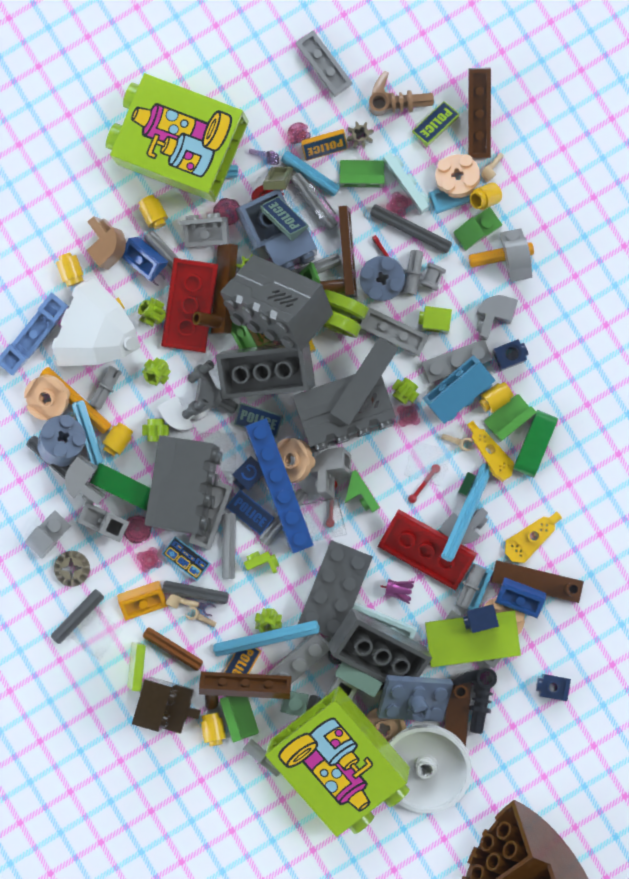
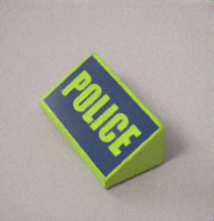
(435, 123)

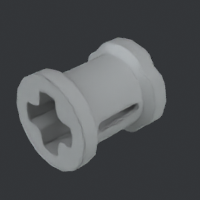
(432, 276)

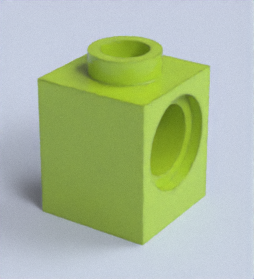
(435, 319)

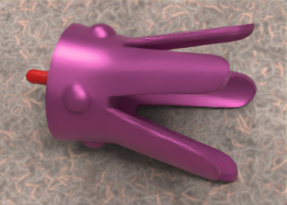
(399, 589)

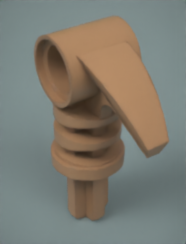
(396, 102)

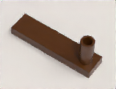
(479, 112)
(347, 284)
(220, 317)
(551, 584)
(242, 685)
(458, 711)

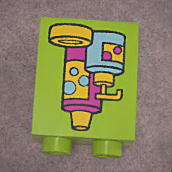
(177, 136)
(339, 763)

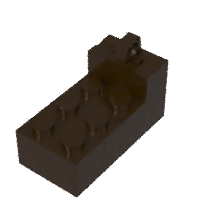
(164, 706)

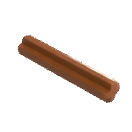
(173, 649)

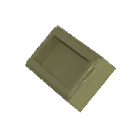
(278, 178)

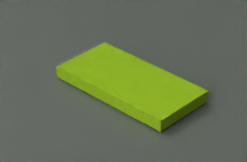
(453, 644)
(136, 666)

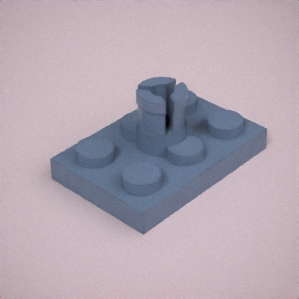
(414, 698)

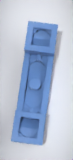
(33, 334)

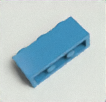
(459, 389)

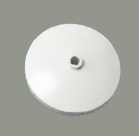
(449, 771)

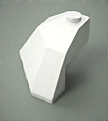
(94, 328)

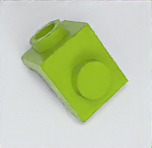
(256, 560)

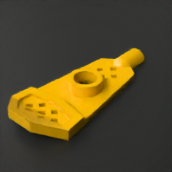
(498, 461)
(524, 541)

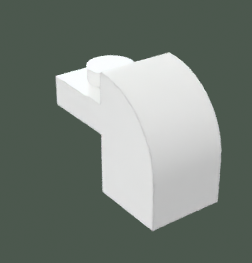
(172, 414)

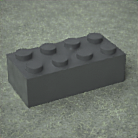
(264, 371)
(335, 587)
(377, 648)

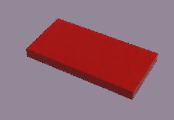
(189, 292)
(422, 549)

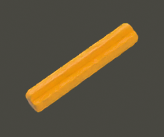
(491, 256)

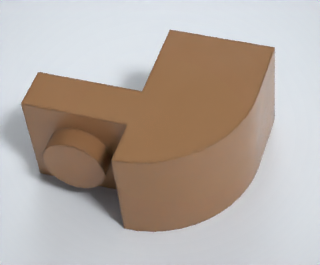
(109, 246)

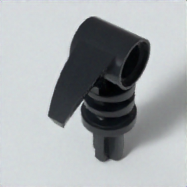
(482, 696)

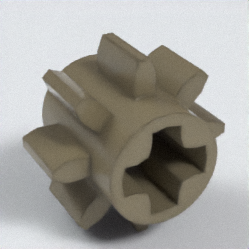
(357, 129)

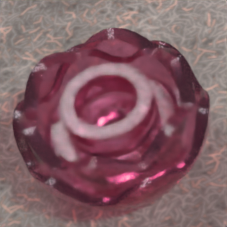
(230, 205)
(140, 536)

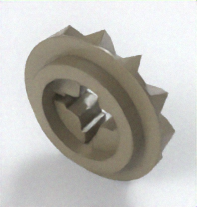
(79, 575)

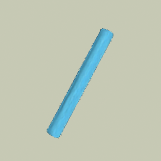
(466, 513)
(266, 638)

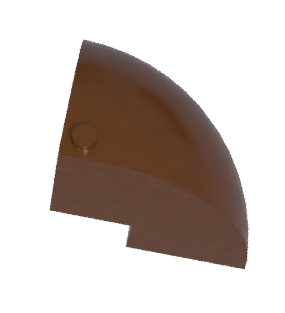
(522, 848)

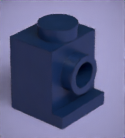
(562, 683)

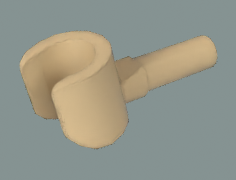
(488, 173)
(457, 441)
(175, 600)
(200, 617)

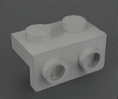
(205, 232)

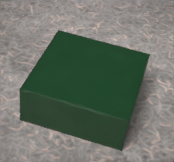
(466, 484)

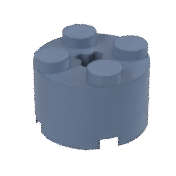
(370, 273)
(56, 451)

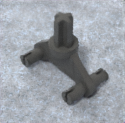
(207, 393)

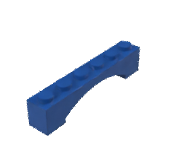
(279, 485)

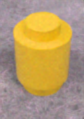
(486, 196)
(153, 212)
(70, 269)
(496, 397)
(117, 439)
(213, 729)

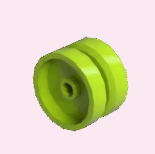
(343, 310)

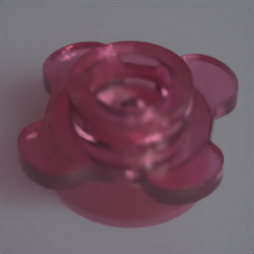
(298, 132)
(398, 198)
(413, 419)
(151, 553)

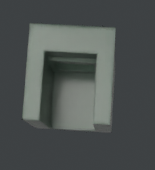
(296, 704)

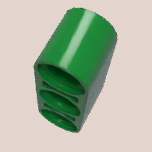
(535, 443)
(121, 486)

